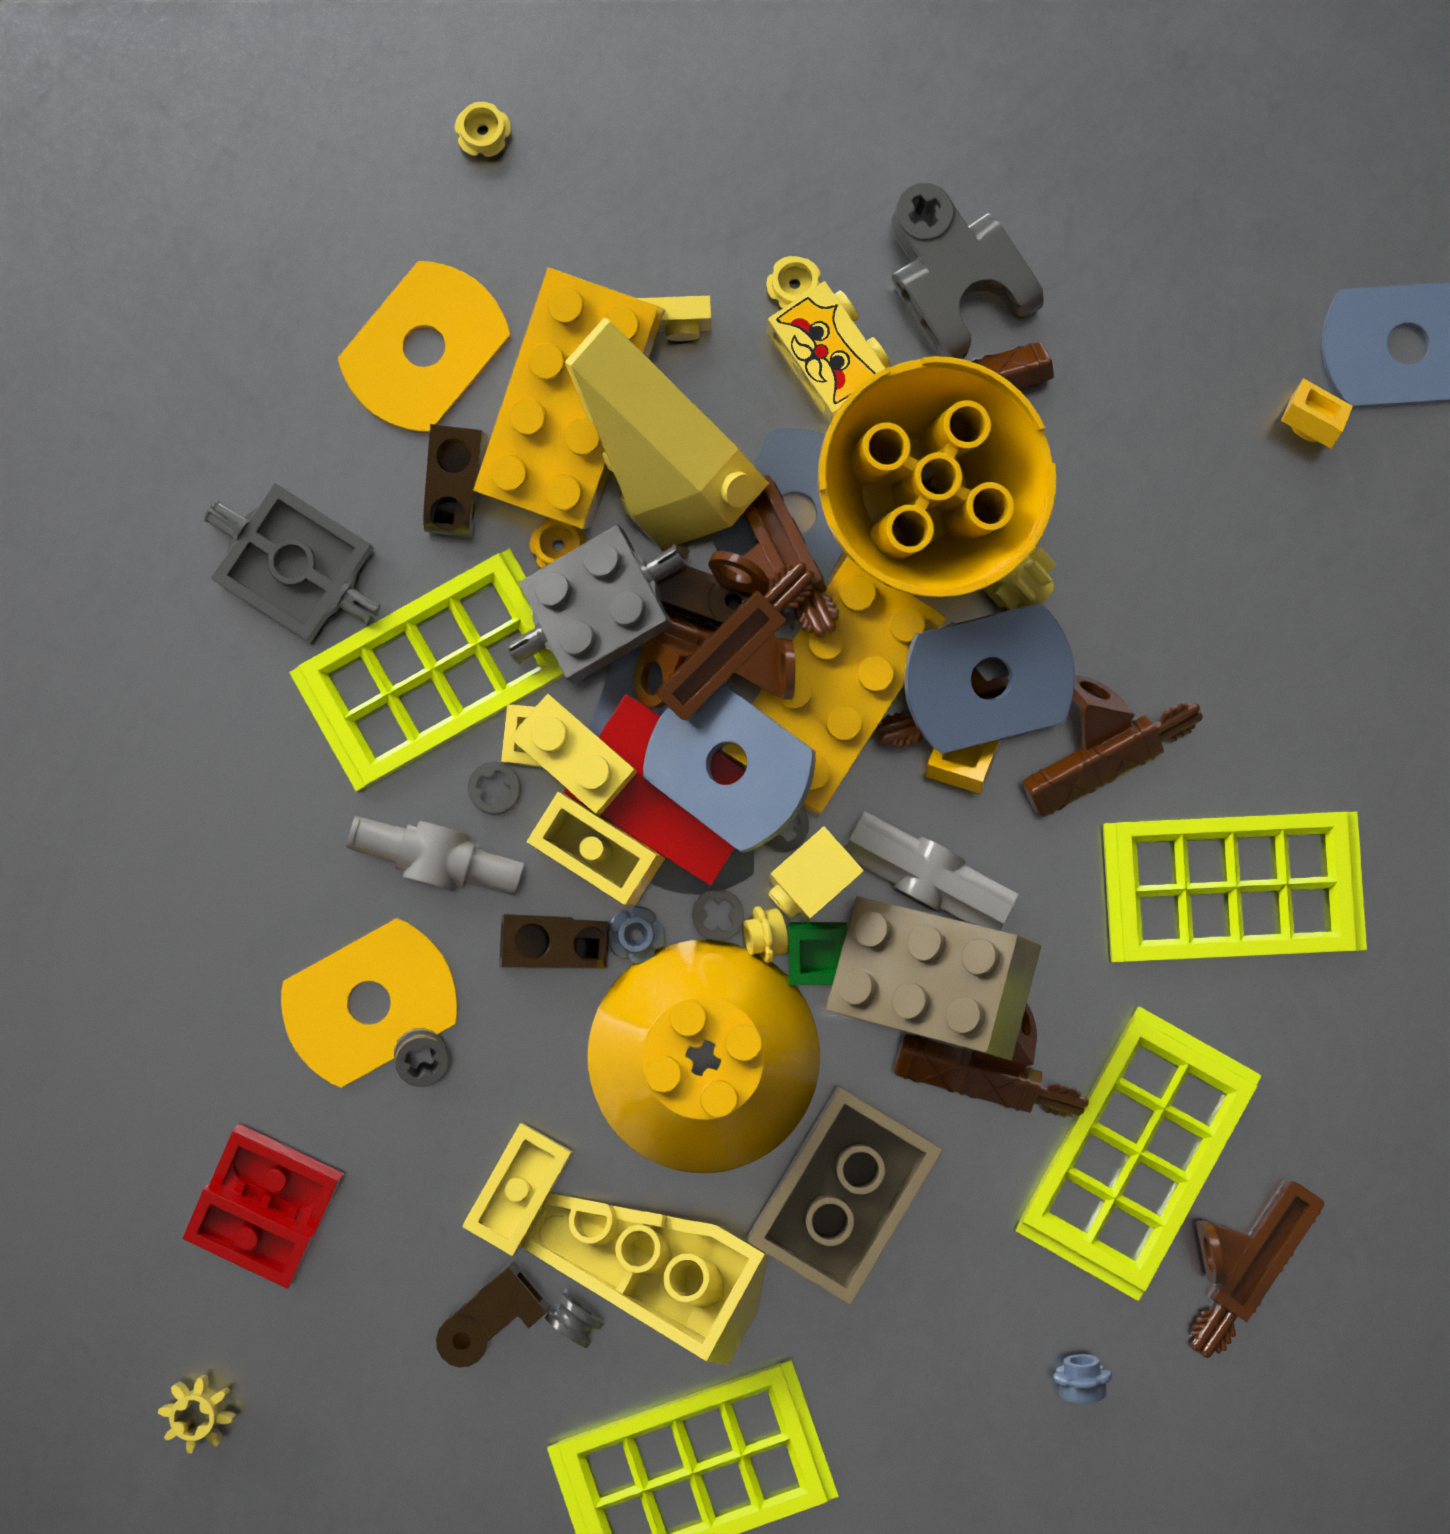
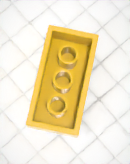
(542, 443)
(846, 676)

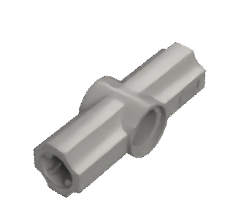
(929, 873)

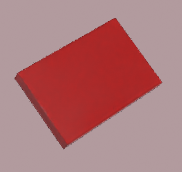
(649, 812)

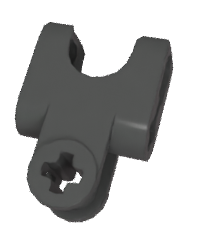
(953, 262)

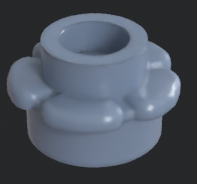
(624, 923)
(1082, 1379)

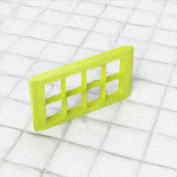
(339, 723)
(1343, 882)
(1084, 1248)
(797, 1433)

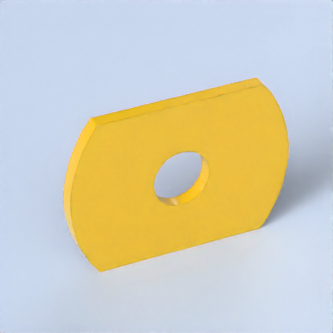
(426, 298)
(318, 1001)

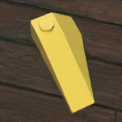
(667, 455)
(662, 1269)

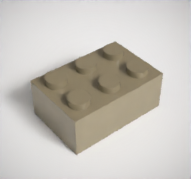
(934, 977)
(843, 1195)

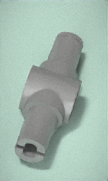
(434, 855)

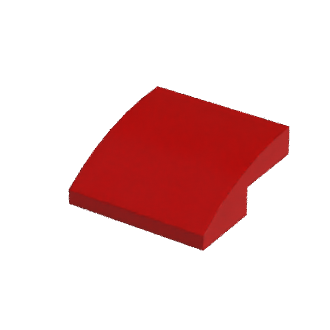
(263, 1206)

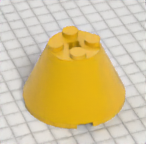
(981, 467)
(758, 1032)

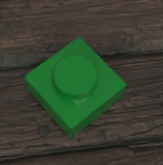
(814, 951)

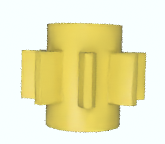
(1026, 583)
(184, 1424)

